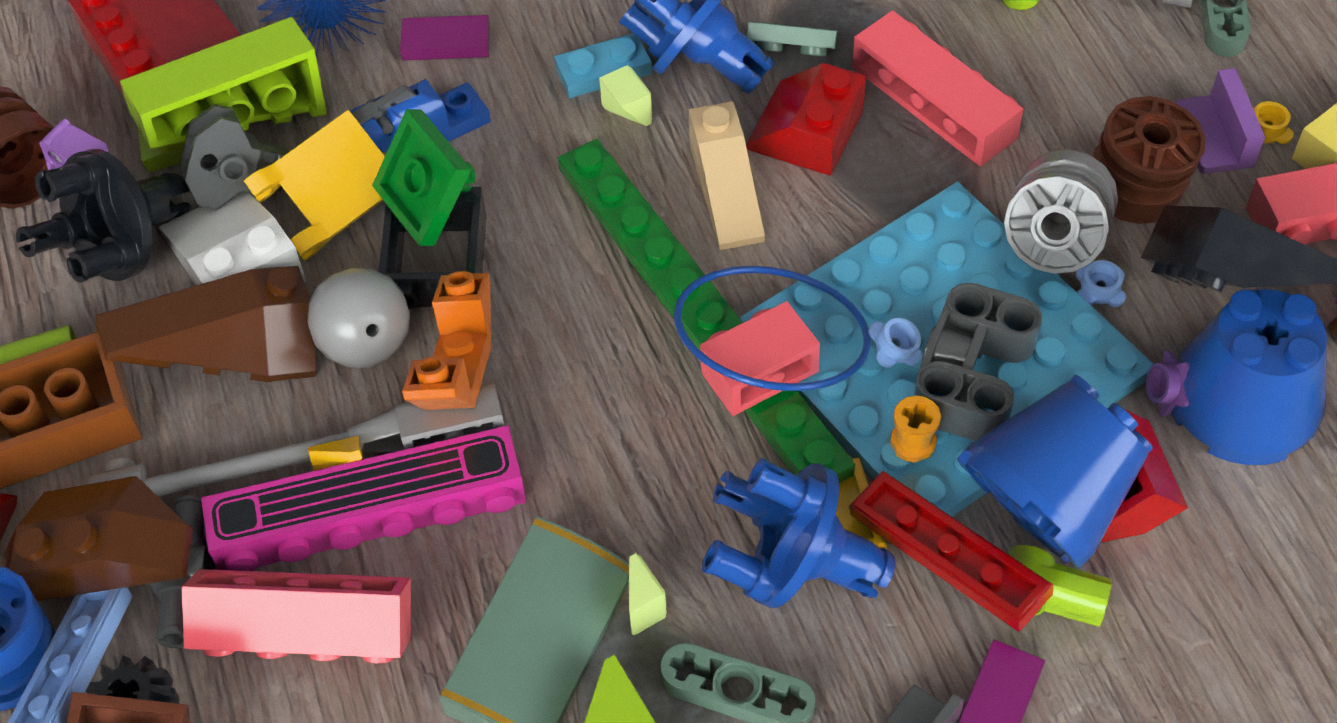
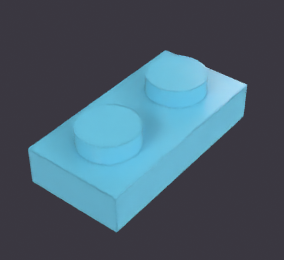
(583, 67)

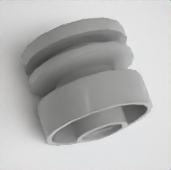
(1061, 211)

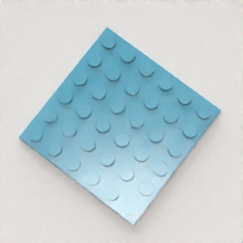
(908, 275)

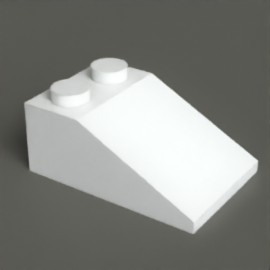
(229, 240)

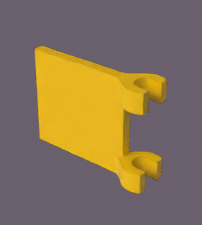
(326, 180)

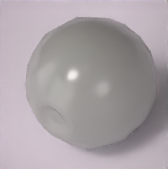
(358, 317)

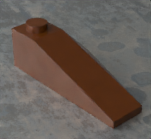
(232, 323)

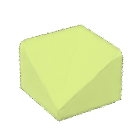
(626, 95)

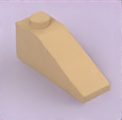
(725, 175)

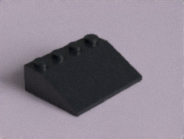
(1223, 248)

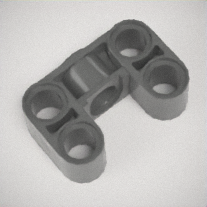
(960, 341)

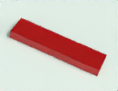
(952, 551)

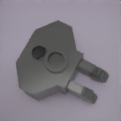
(221, 156)

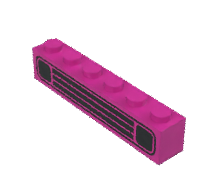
(363, 501)

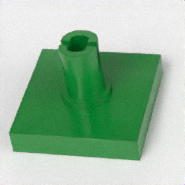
(422, 177)

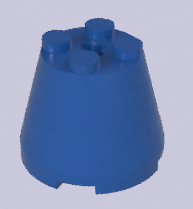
(1256, 378)
(1061, 467)

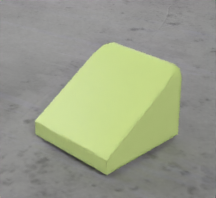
(646, 596)

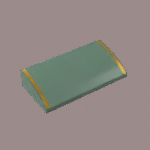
(537, 630)

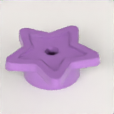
(1166, 383)

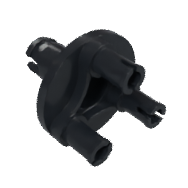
(102, 215)

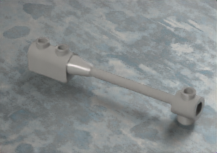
(391, 431)

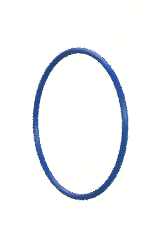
(762, 383)

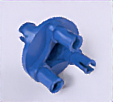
(703, 33)
(797, 536)

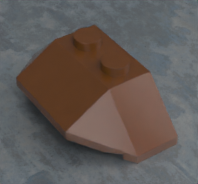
(98, 540)

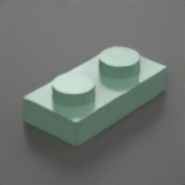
(773, 36)

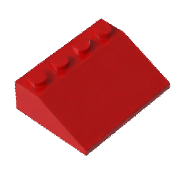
(149, 33)

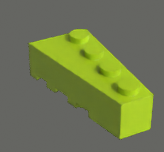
(256, 74)

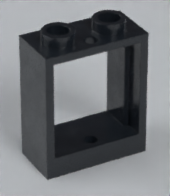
(420, 288)

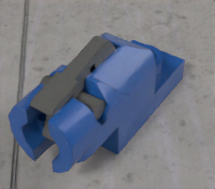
(451, 112)

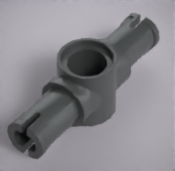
(170, 592)

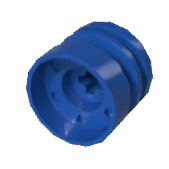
(23, 637)

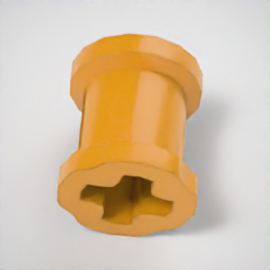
(915, 428)

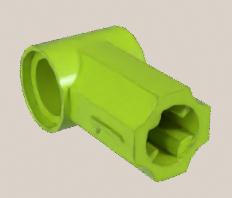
(1075, 592)

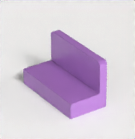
(1228, 125)

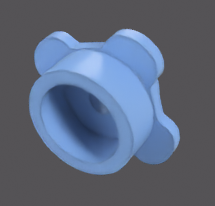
(1104, 274)
(904, 335)

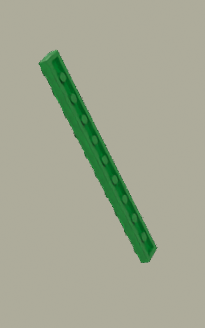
(668, 269)

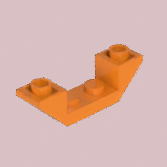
(463, 347)

